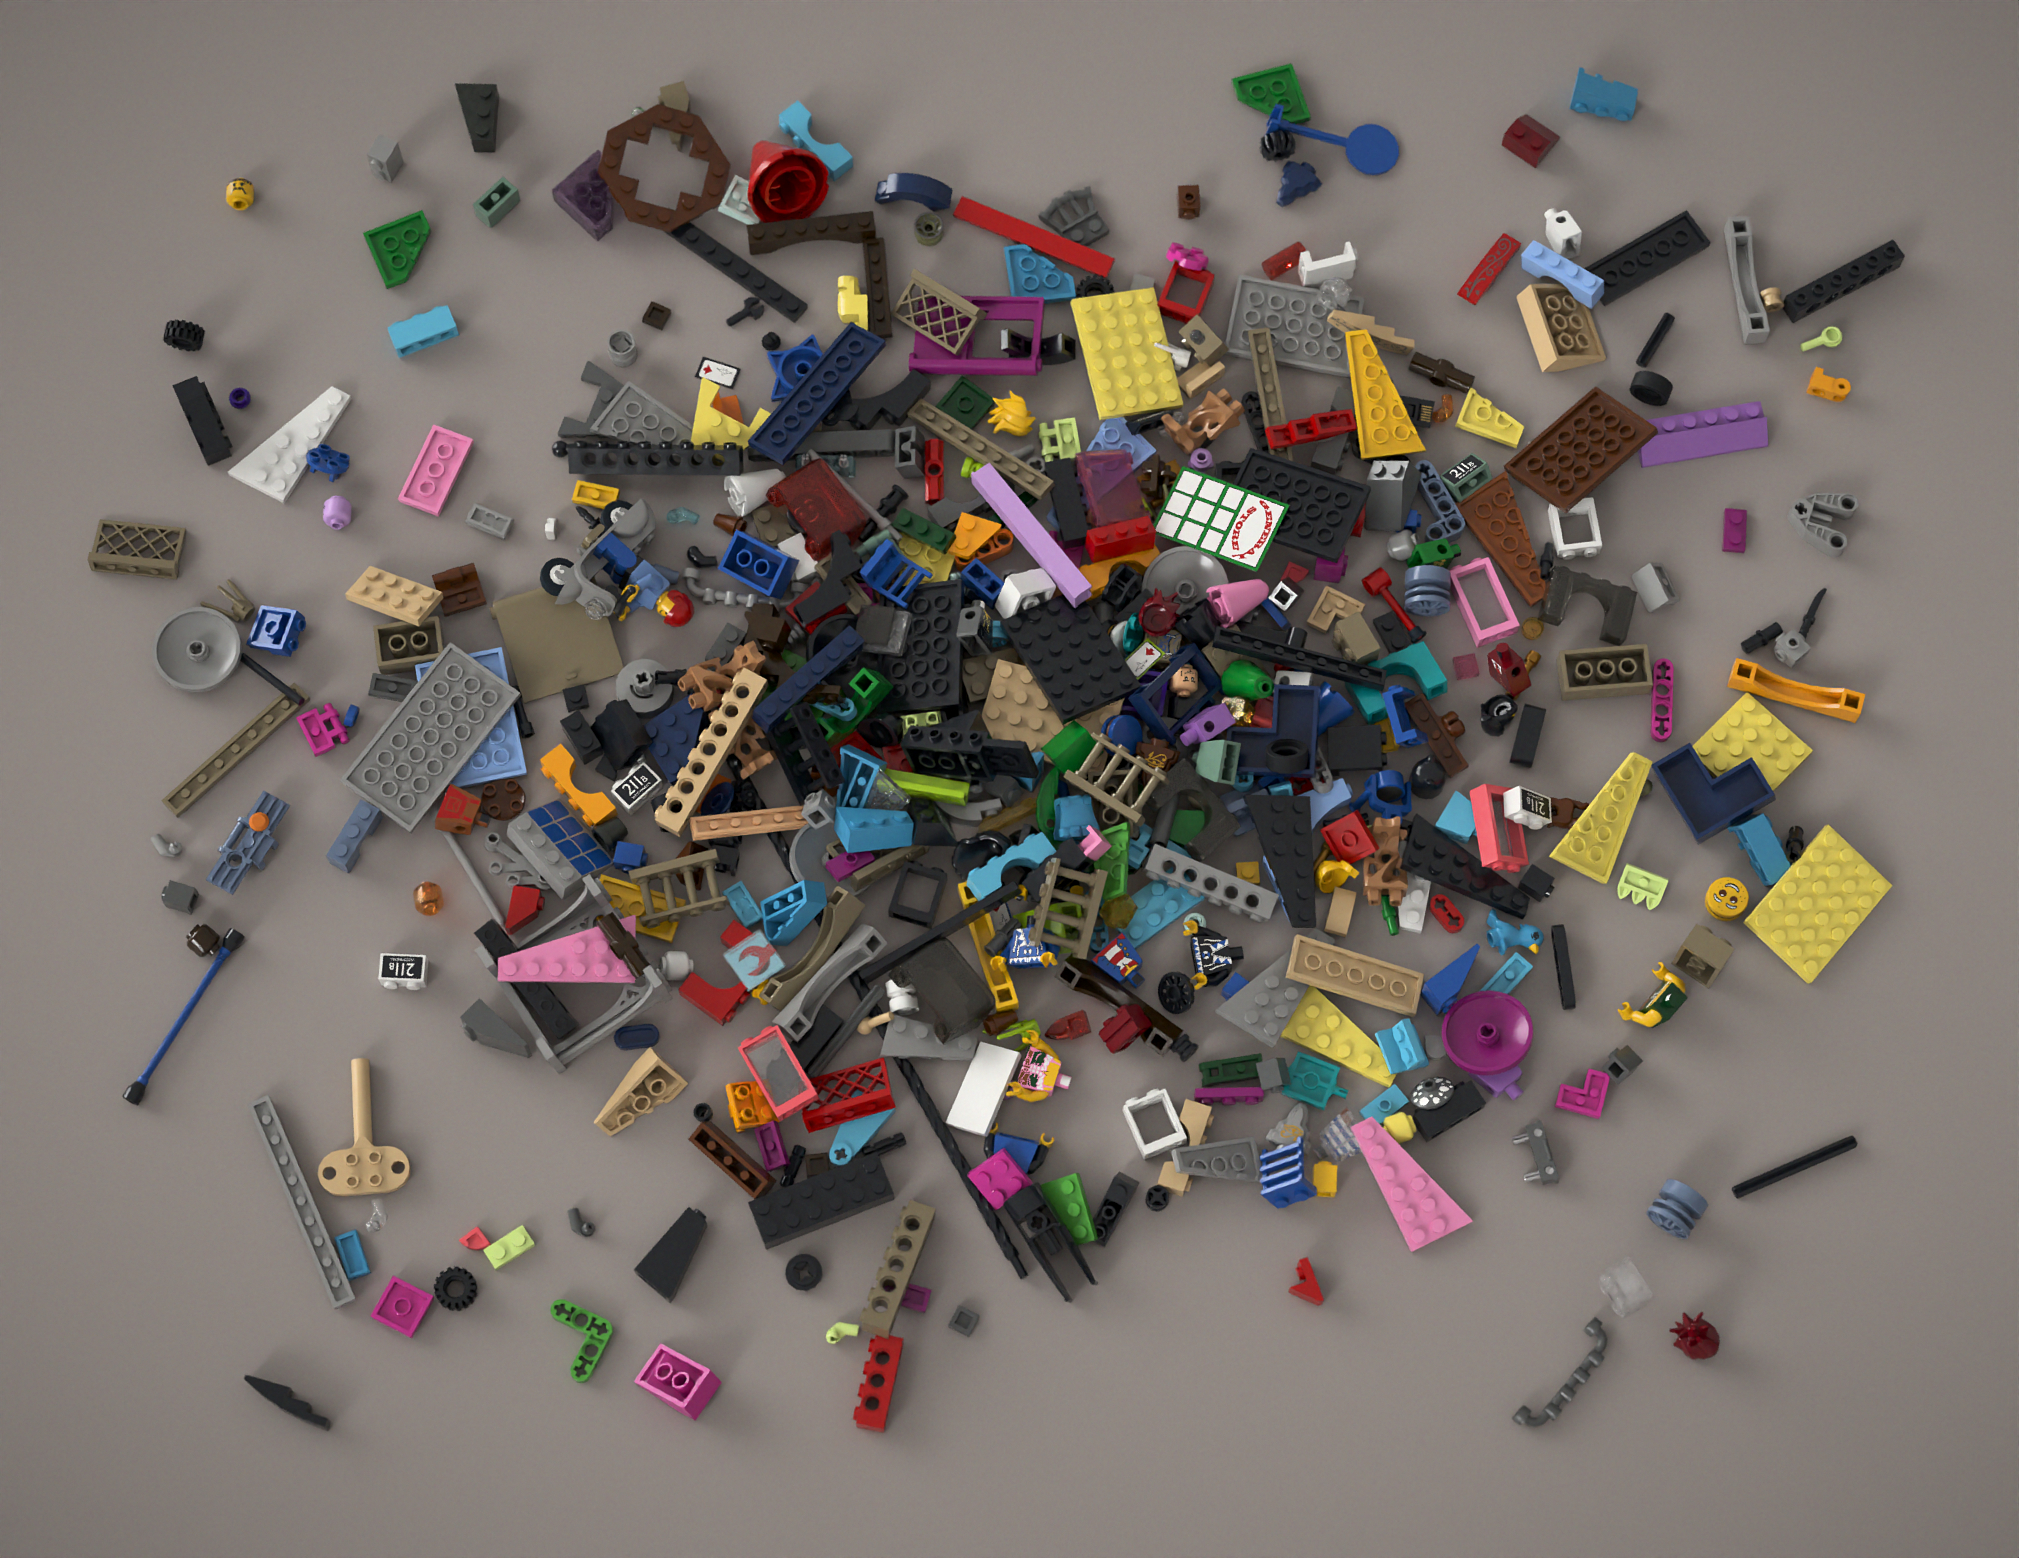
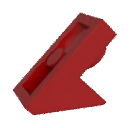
(1309, 1289)

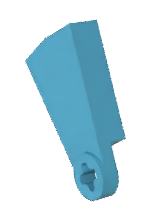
(857, 1134)

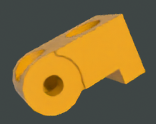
(1827, 386)

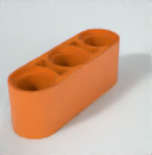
(995, 549)

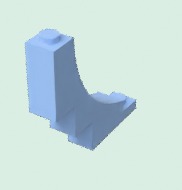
(1322, 807)

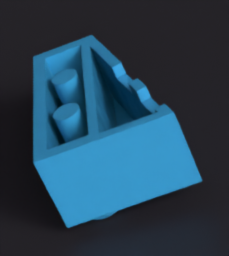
(1602, 97)
(859, 774)
(872, 829)
(1762, 847)
(792, 910)

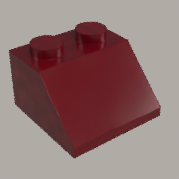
(1529, 140)

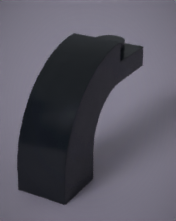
(1054, 349)

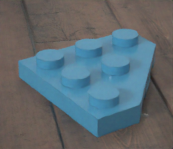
(1036, 276)

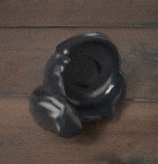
(1497, 714)

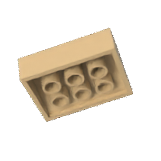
(1559, 328)

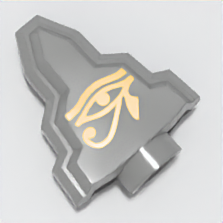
(1291, 1128)

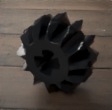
(1277, 145)

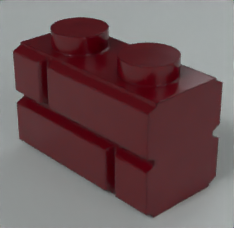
(1124, 1028)

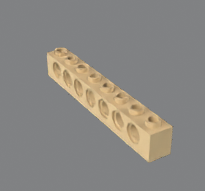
(678, 821)

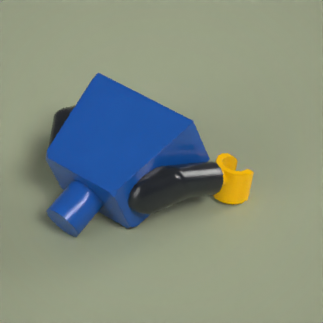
(1022, 1150)

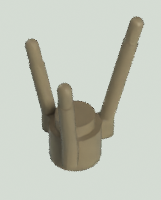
(242, 609)

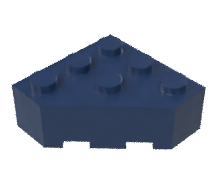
(675, 735)

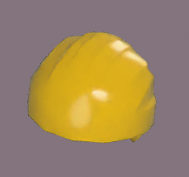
(1333, 874)

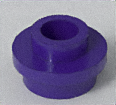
(235, 394)

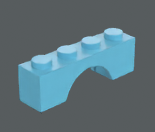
(797, 122)
(1028, 854)

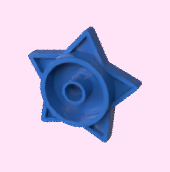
(792, 366)

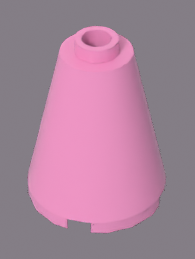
(1236, 599)

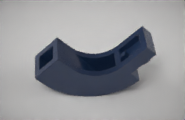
(915, 188)

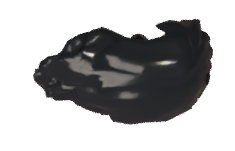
(978, 851)

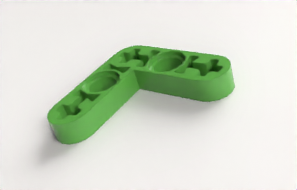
(592, 1337)

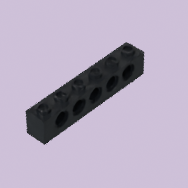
(1843, 281)
(537, 993)

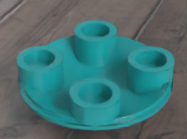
(1132, 634)

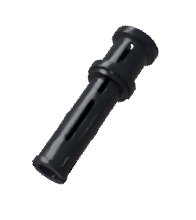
(887, 506)

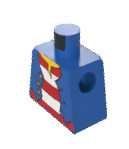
(1120, 961)

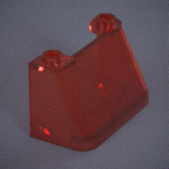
(819, 506)

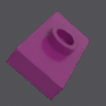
(848, 863)

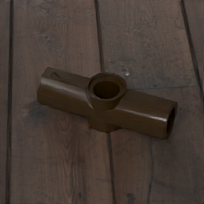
(1441, 373)
(623, 944)

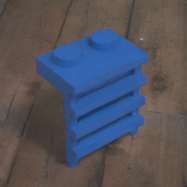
(884, 567)
(1289, 1185)

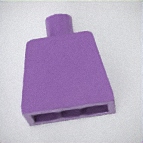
(1207, 724)
(1501, 1083)

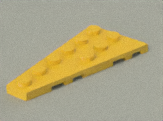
(1379, 411)

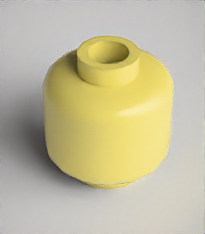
(1400, 1127)

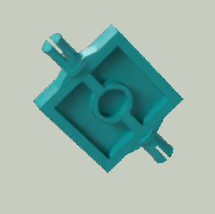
(1313, 1081)

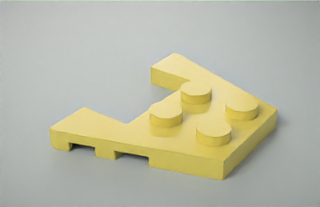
(717, 427)

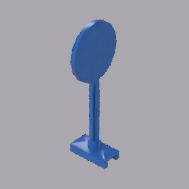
(1368, 147)

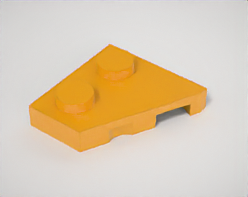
(971, 535)

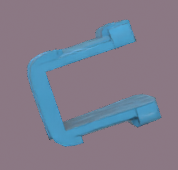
(1072, 817)

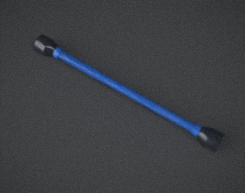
(136, 1091)

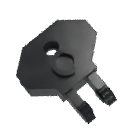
(1122, 587)

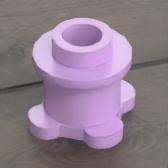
(1201, 465)

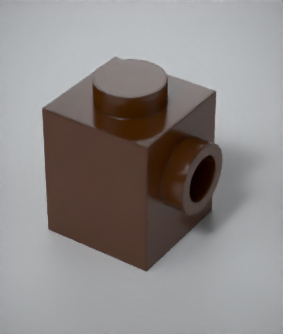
(1188, 201)

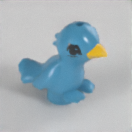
(1506, 935)

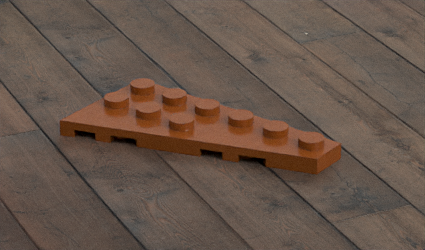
(1500, 529)

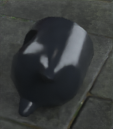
(1427, 778)

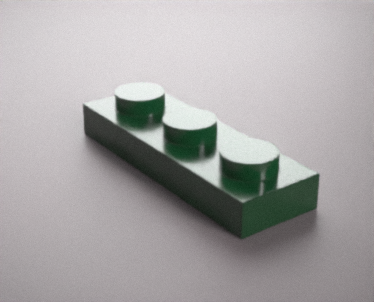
(924, 531)

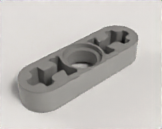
(1322, 772)

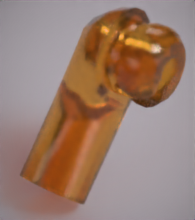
(1445, 411)

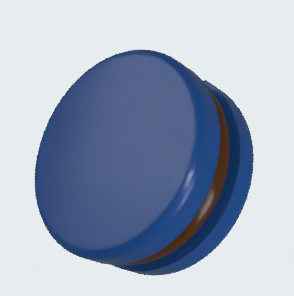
(1123, 731)

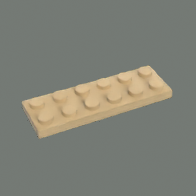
(1355, 975)

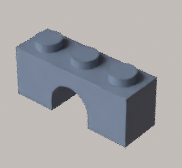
(347, 845)

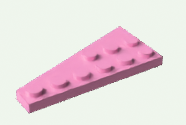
(571, 959)
(1414, 1198)

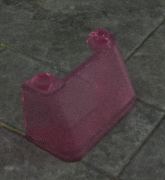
(1110, 486)

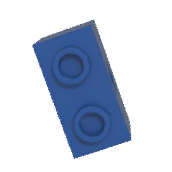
(982, 582)

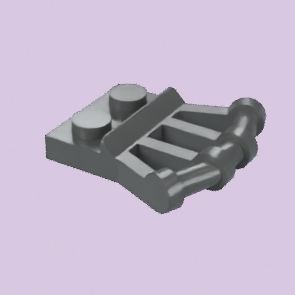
(1086, 228)

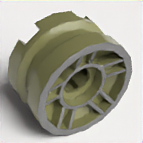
(922, 223)

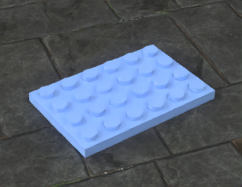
(502, 751)

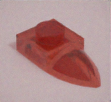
(1069, 1027)

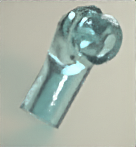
(681, 514)

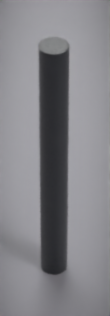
(274, 681)

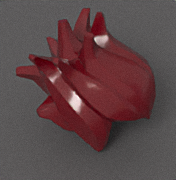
(1159, 614)
(1696, 1337)

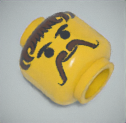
(240, 193)

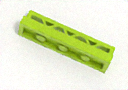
(931, 787)

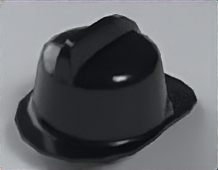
(881, 730)

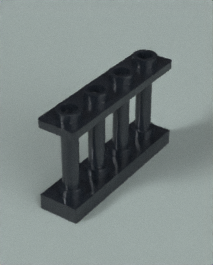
(791, 760)

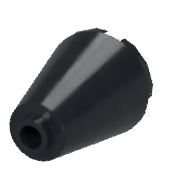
(1198, 623)

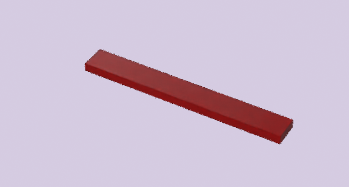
(1034, 237)

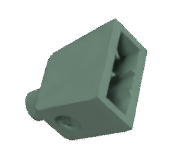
(1217, 760)

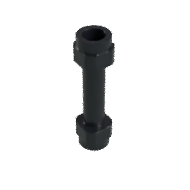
(525, 726)

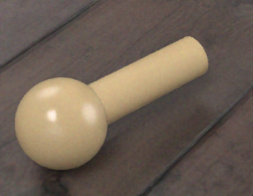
(867, 1024)

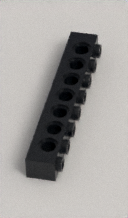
(581, 464)

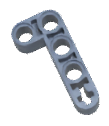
(1437, 500)

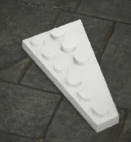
(281, 459)

